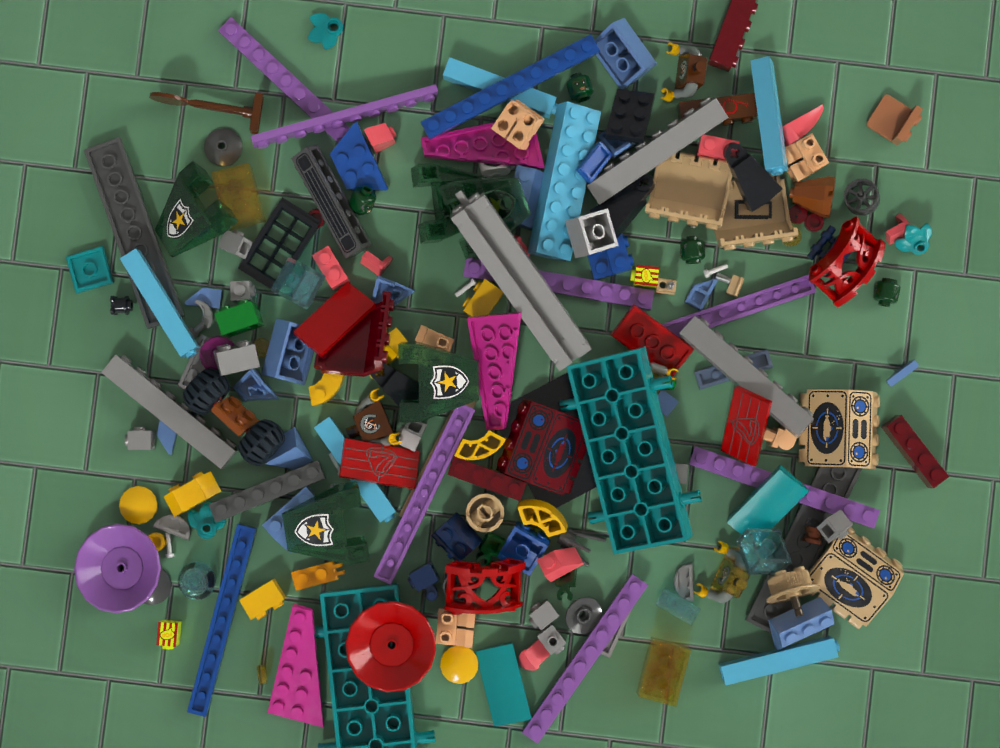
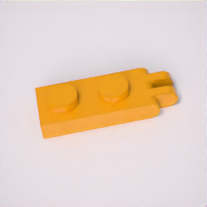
(316, 575)

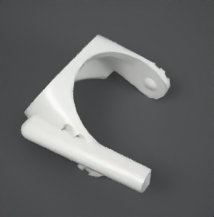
(500, 170)

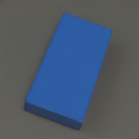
(594, 162)

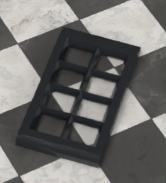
(298, 214)

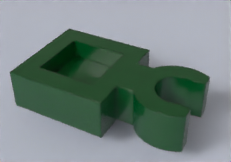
(490, 546)
(565, 582)

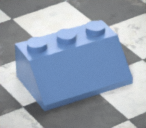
(623, 54)
(531, 183)
(287, 355)
(275, 524)
(789, 629)

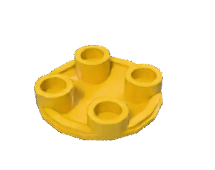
(138, 505)
(459, 664)

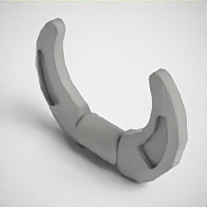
(207, 318)

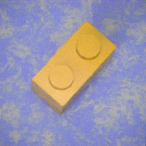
(483, 300)
(263, 599)

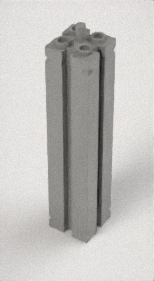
(519, 279)

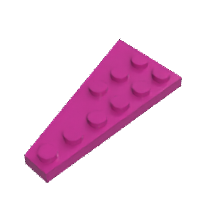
(481, 146)
(495, 347)
(297, 680)

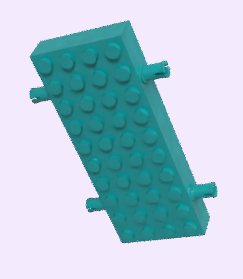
(630, 451)
(361, 713)

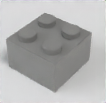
(591, 233)
(236, 358)

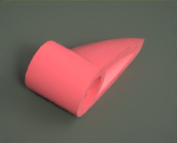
(801, 126)

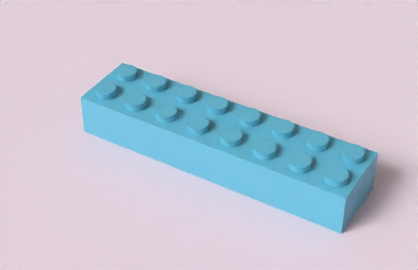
(561, 184)

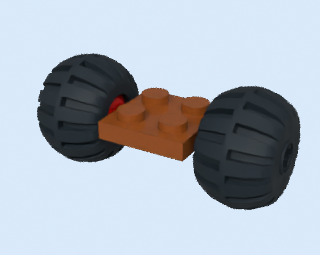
(207, 393)

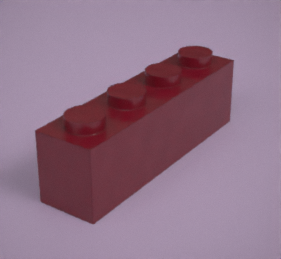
(731, 34)
(914, 451)
(487, 478)

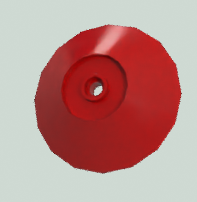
(388, 667)

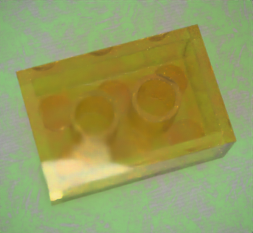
(239, 191)
(663, 671)

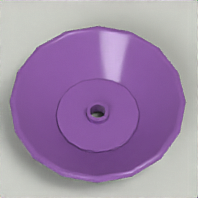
(99, 568)

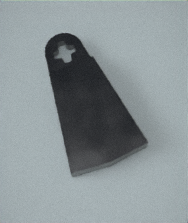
(751, 178)
(627, 203)
(397, 384)

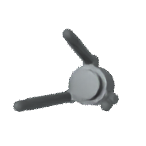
(567, 539)

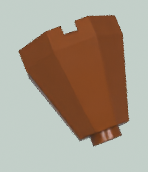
(815, 195)

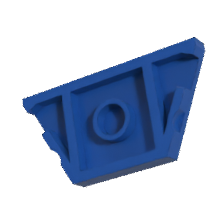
(356, 162)

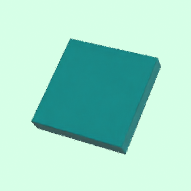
(89, 269)

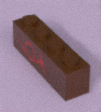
(736, 107)

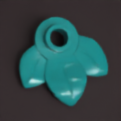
(322, 30)
(913, 238)
(204, 518)

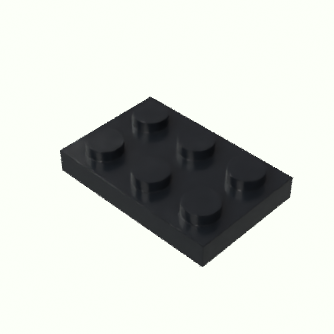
(630, 116)

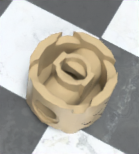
(485, 512)

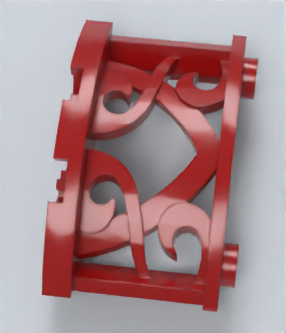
(851, 238)
(509, 569)

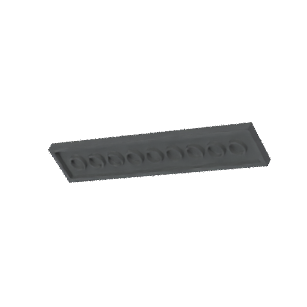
(129, 216)
(829, 479)

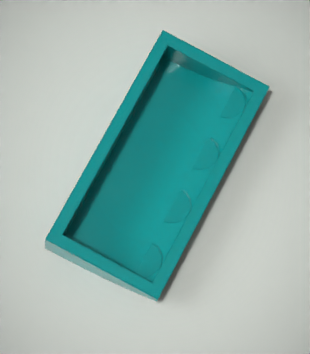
(768, 502)
(503, 684)

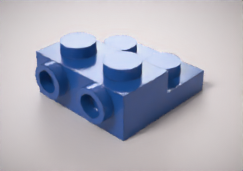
(612, 260)
(525, 545)

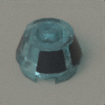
(196, 581)

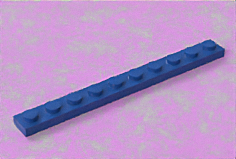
(510, 87)
(222, 620)

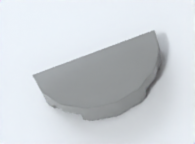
(173, 525)
(684, 582)

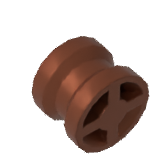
(812, 535)

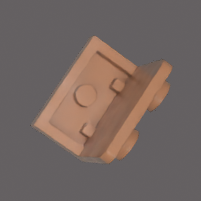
(894, 119)

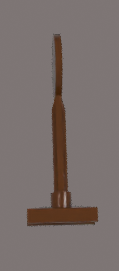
(253, 112)

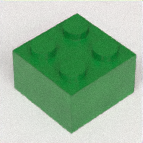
(239, 318)

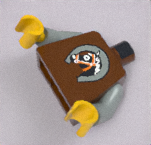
(689, 74)
(373, 422)

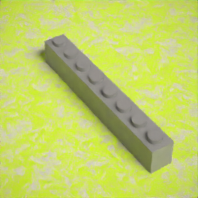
(657, 149)
(744, 374)
(169, 411)

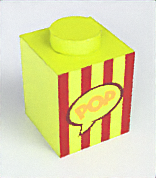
(645, 276)
(169, 633)

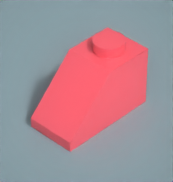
(380, 136)
(559, 562)

